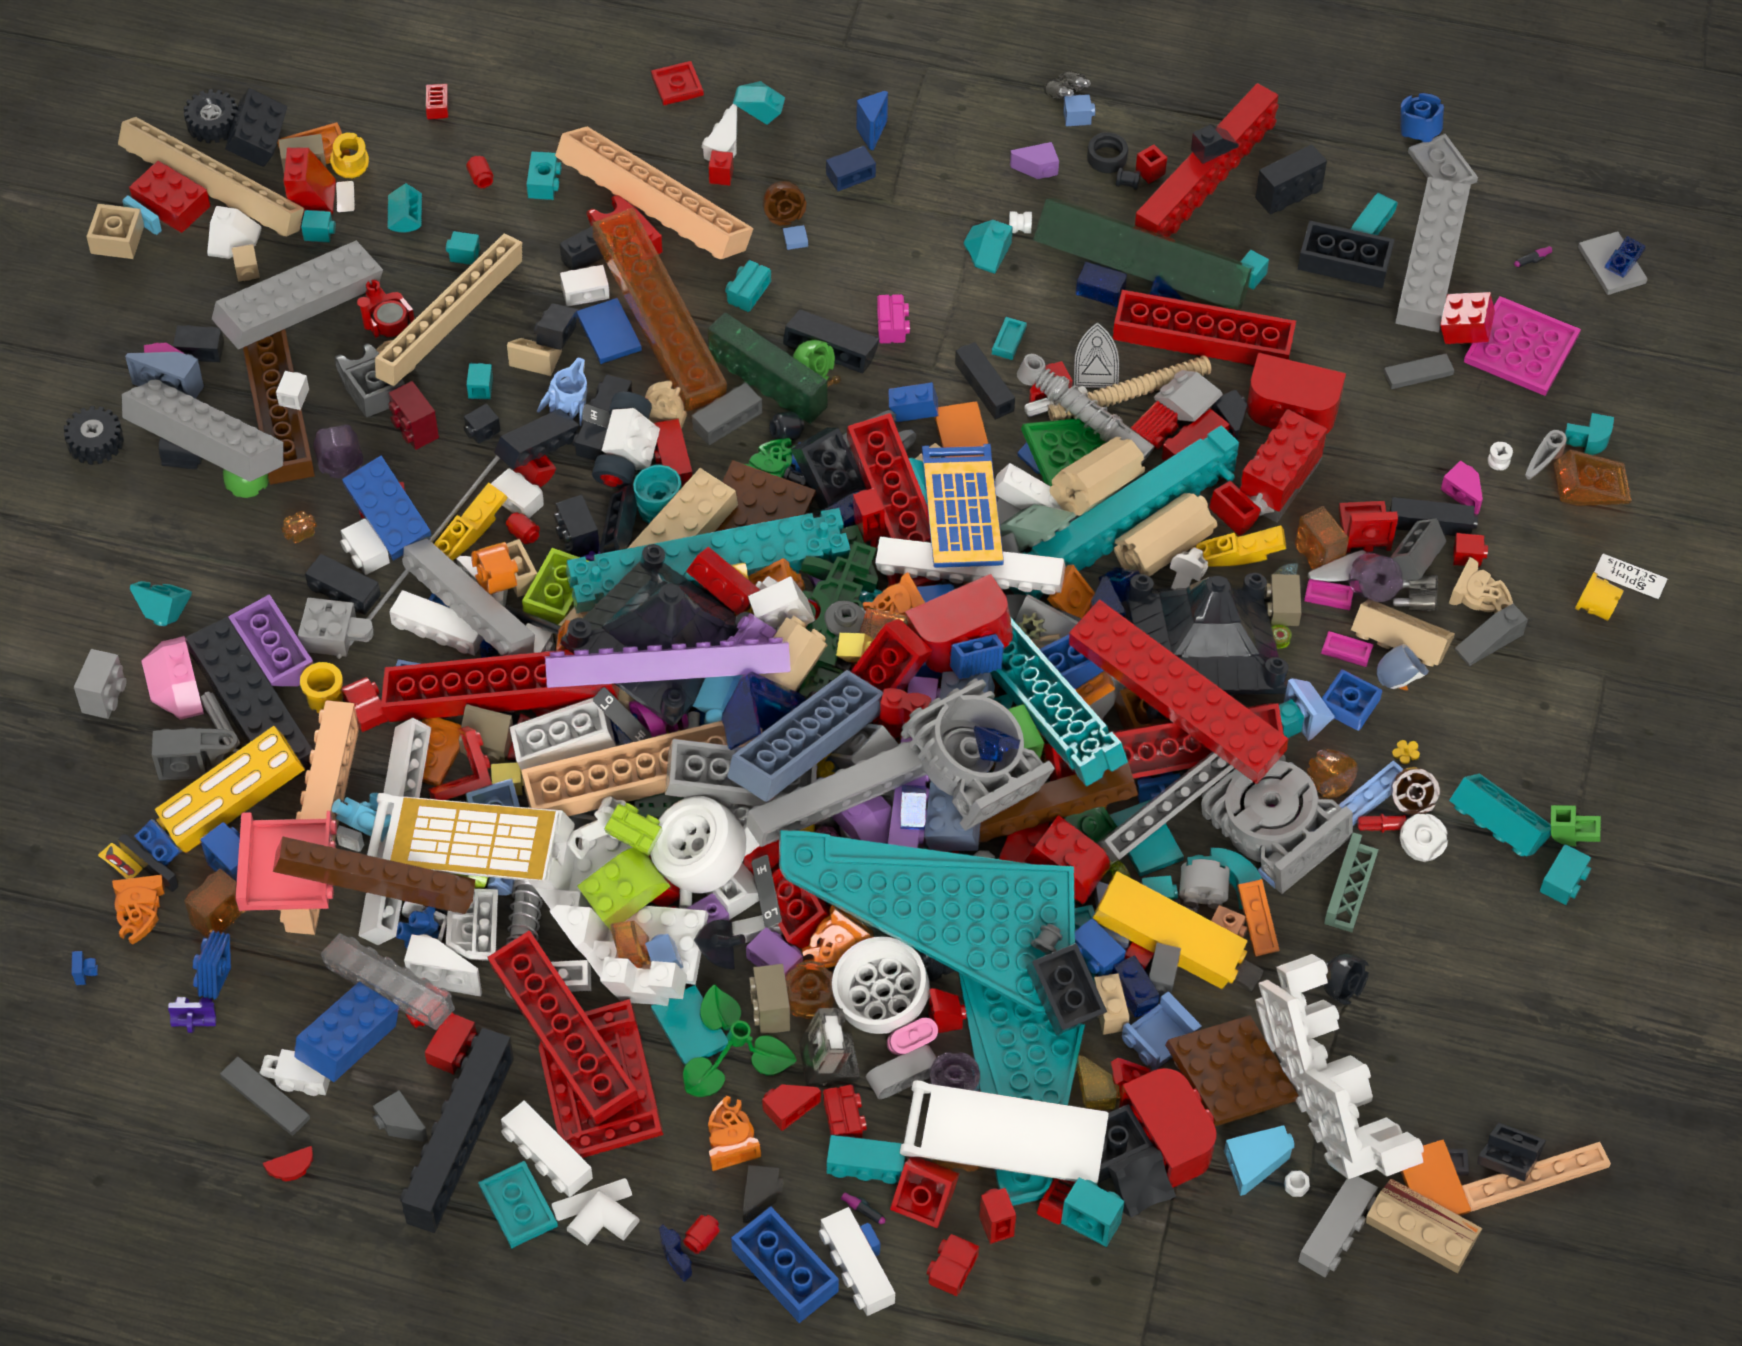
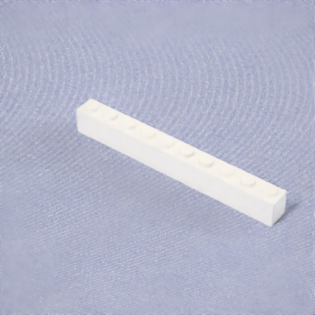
(403, 779)

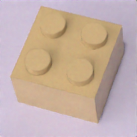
(115, 231)

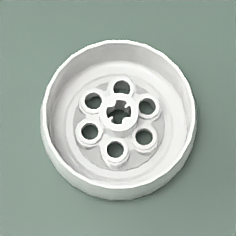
(712, 856)

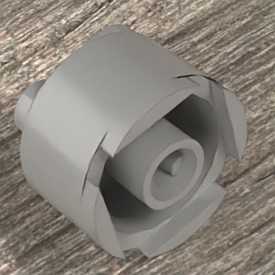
(1204, 883)

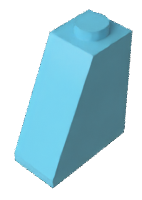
(1257, 1156)

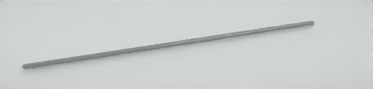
(435, 535)

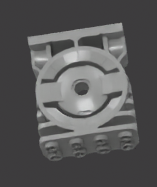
(966, 775)
(1282, 846)

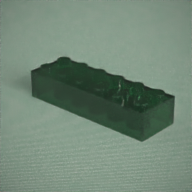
(767, 368)

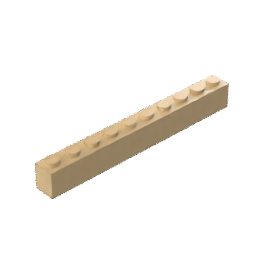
(219, 180)
(448, 310)

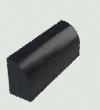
(851, 347)

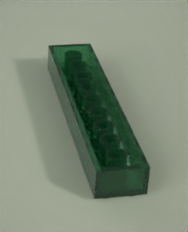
(1143, 253)

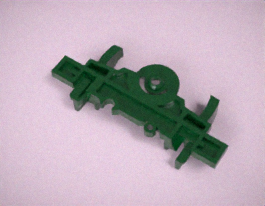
(839, 582)

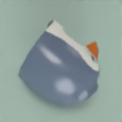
(1400, 668)

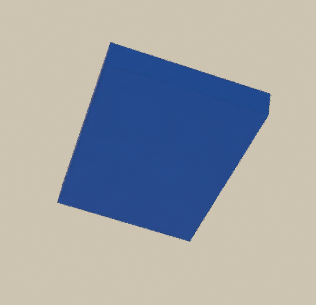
(609, 331)

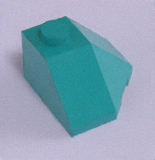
(759, 101)
(988, 244)
(160, 602)

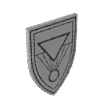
(1096, 360)

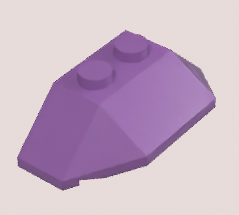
(867, 820)

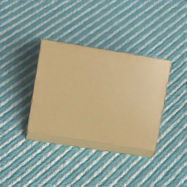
(532, 357)

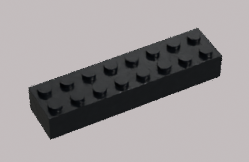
(244, 687)
(457, 1130)

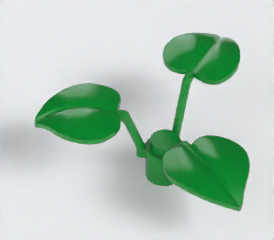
(719, 1011)

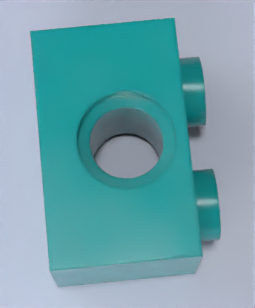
(542, 175)

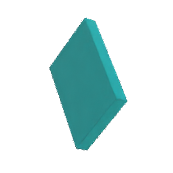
(1156, 850)
(685, 1028)
(518, 1204)

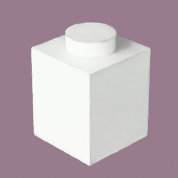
(292, 390)

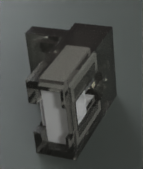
(828, 1052)

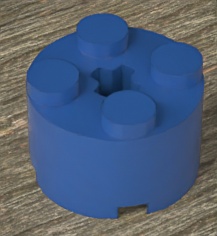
(1421, 117)

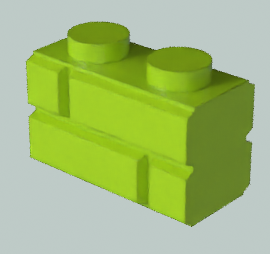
(633, 828)

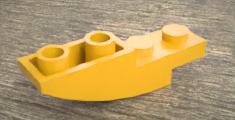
(472, 524)
(1241, 550)

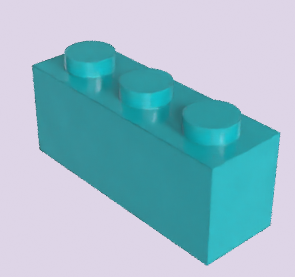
(865, 1159)

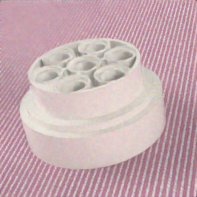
(876, 958)

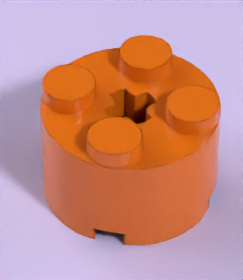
(495, 568)

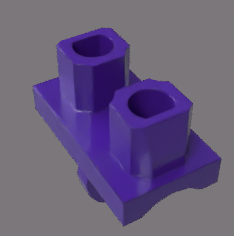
(192, 1014)

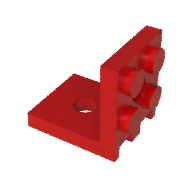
(1368, 524)
(479, 765)

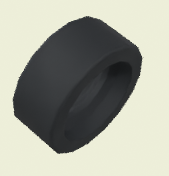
(1104, 164)

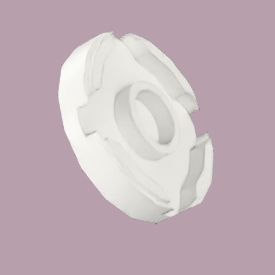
(1423, 837)

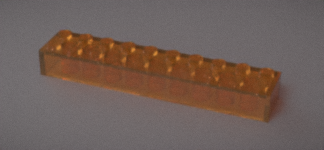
(659, 309)

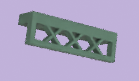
(1344, 878)

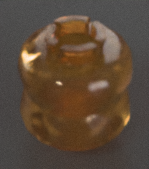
(299, 526)

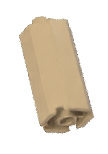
(1097, 476)
(1165, 534)
(804, 651)

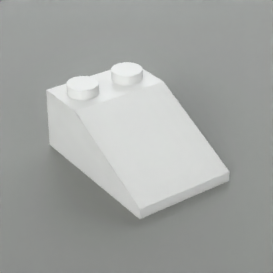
(442, 966)

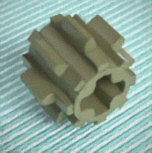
(1038, 623)

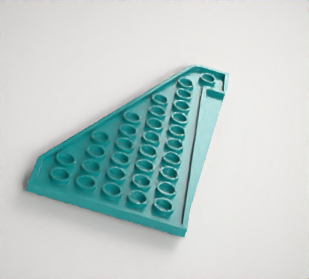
(945, 904)
(1021, 1060)

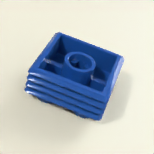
(1347, 687)
(212, 965)

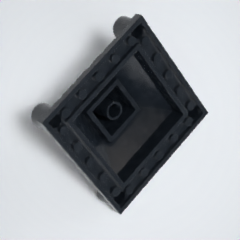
(654, 609)
(1214, 630)

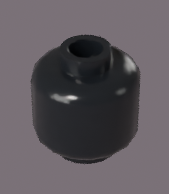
(786, 425)

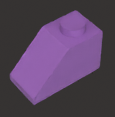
(1036, 161)

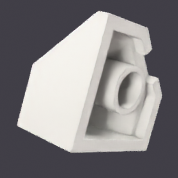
(230, 229)

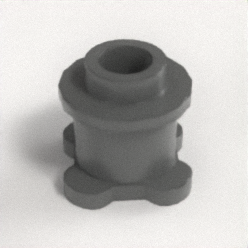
(1047, 939)

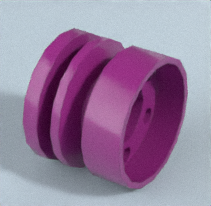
(653, 723)

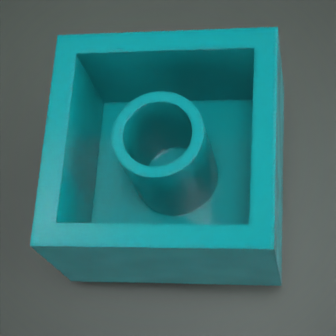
(1092, 1211)

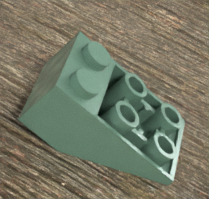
(1035, 524)

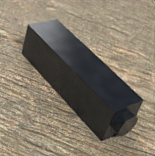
(984, 380)
(1451, 517)

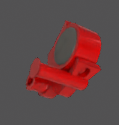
(389, 311)

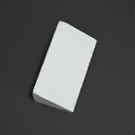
(752, 927)

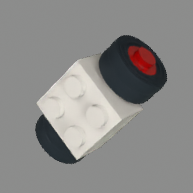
(628, 441)

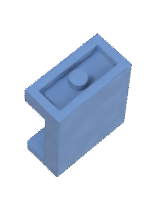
(1155, 1028)

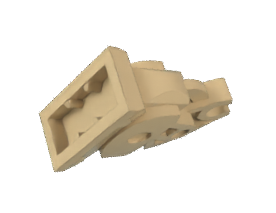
(665, 403)
(1479, 590)

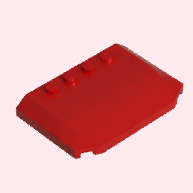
(632, 1124)

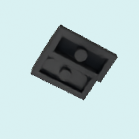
(1511, 1152)

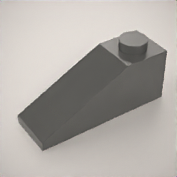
(1493, 634)

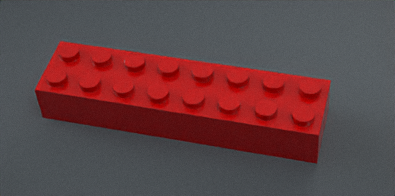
(1201, 328)
(889, 471)
(563, 1028)

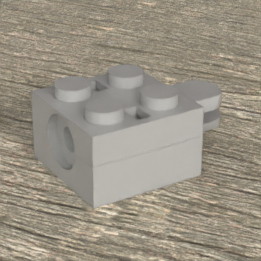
(330, 626)

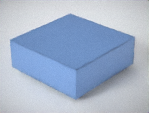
(795, 237)

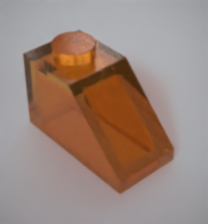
(630, 942)

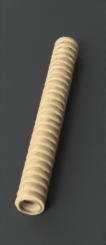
(1135, 387)

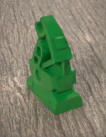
(771, 457)

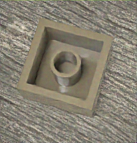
(770, 999)

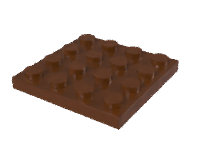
(763, 497)
(1232, 1070)

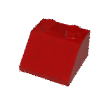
(924, 1191)

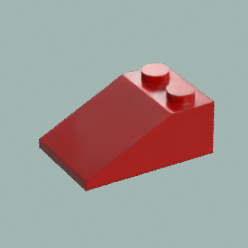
(799, 911)

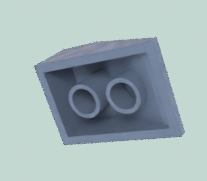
(170, 368)

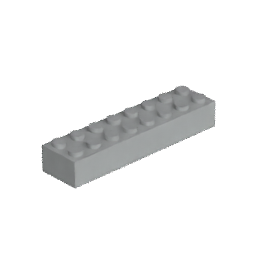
(1433, 254)
(296, 294)
(202, 430)

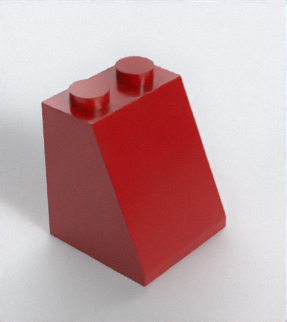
(308, 181)

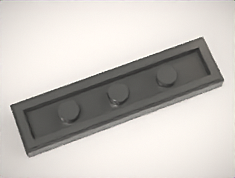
(265, 1096)

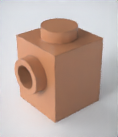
(1230, 920)

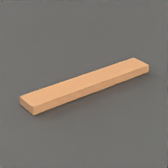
(1544, 1174)

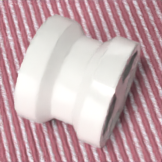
(1503, 461)

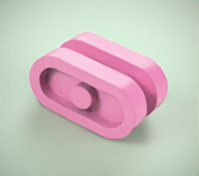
(912, 1036)

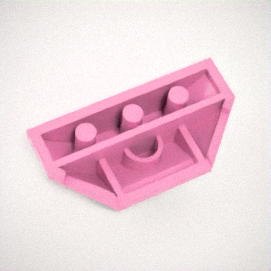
(172, 679)

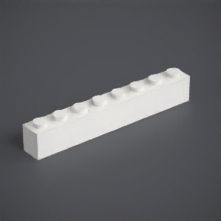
(1018, 571)

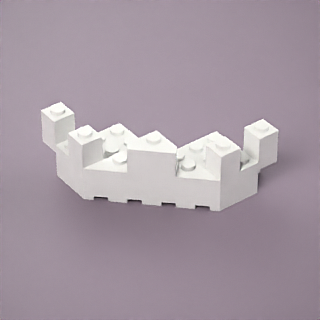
(590, 935)
(1332, 1089)

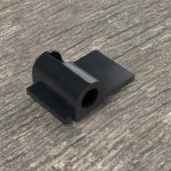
(176, 456)

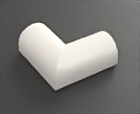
(602, 1212)

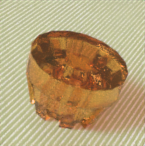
(1332, 772)

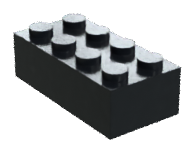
(1346, 254)

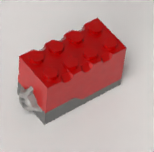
(1283, 464)

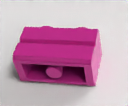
(891, 318)

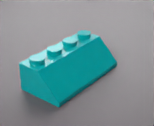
(1501, 814)

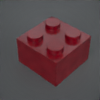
(413, 415)

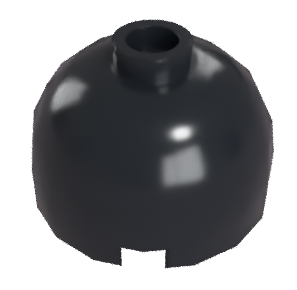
(1345, 977)

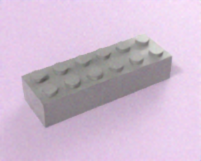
(703, 771)

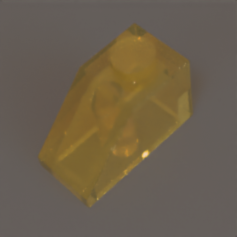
(1096, 1085)

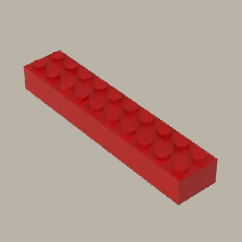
(1194, 180)
(486, 683)
(1178, 691)
(1161, 746)

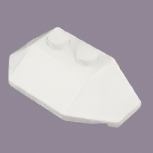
(474, 932)

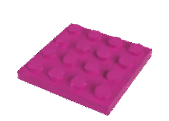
(1524, 346)

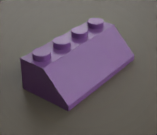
(272, 642)

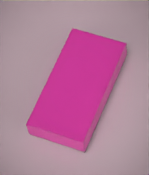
(1329, 594)
(1347, 649)

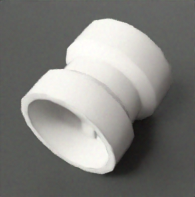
(1020, 221)

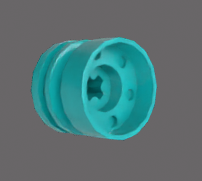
(655, 489)

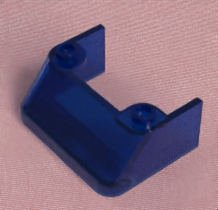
(756, 705)

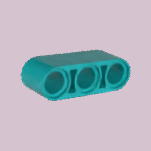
(1375, 215)

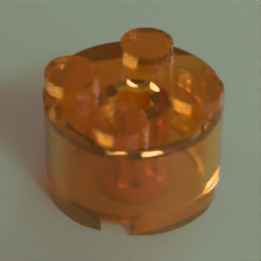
(809, 989)

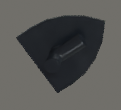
(717, 942)

